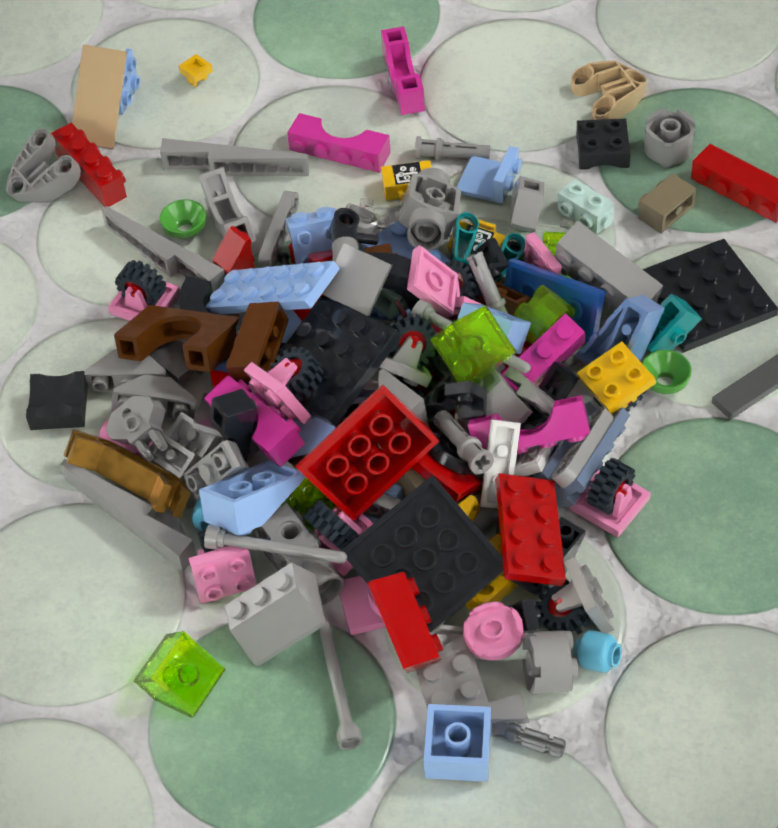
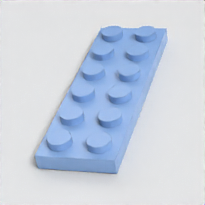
(290, 285)

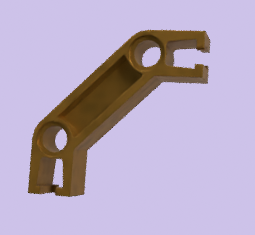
(128, 470)

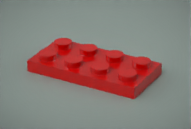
(529, 530)

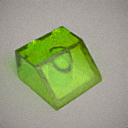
(473, 345)
(179, 674)

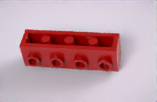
(96, 170)
(737, 181)

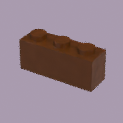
(257, 339)

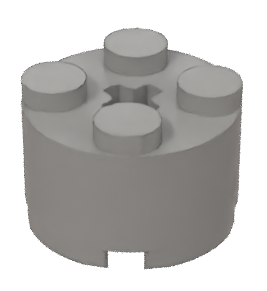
(669, 137)
(549, 662)

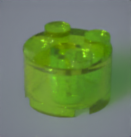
(543, 312)

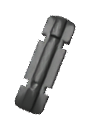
(535, 739)

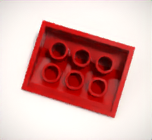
(368, 452)

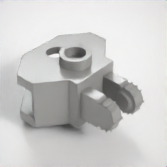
(139, 425)

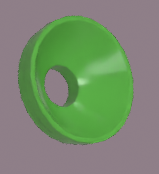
(182, 213)
(671, 365)

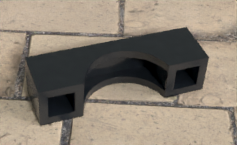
(235, 418)

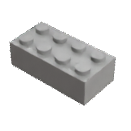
(598, 264)

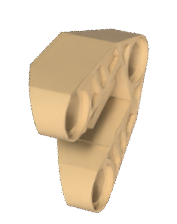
(619, 84)

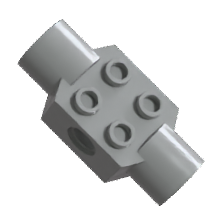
(429, 208)
(290, 528)

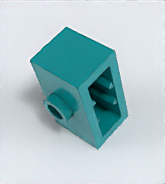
(674, 324)

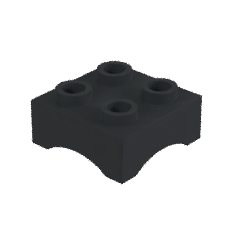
(603, 143)
(57, 401)

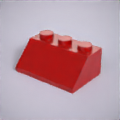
(406, 621)

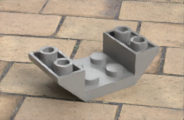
(502, 398)

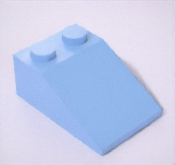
(248, 497)

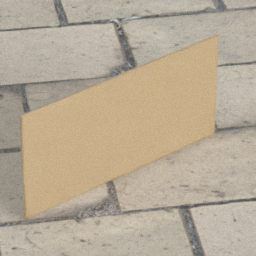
(99, 93)

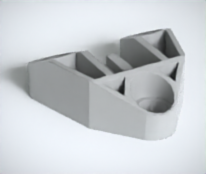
(35, 176)

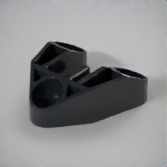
(436, 399)

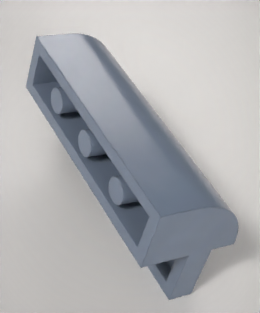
(569, 495)

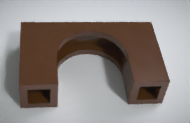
(208, 335)

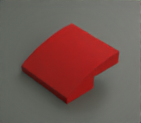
(454, 483)

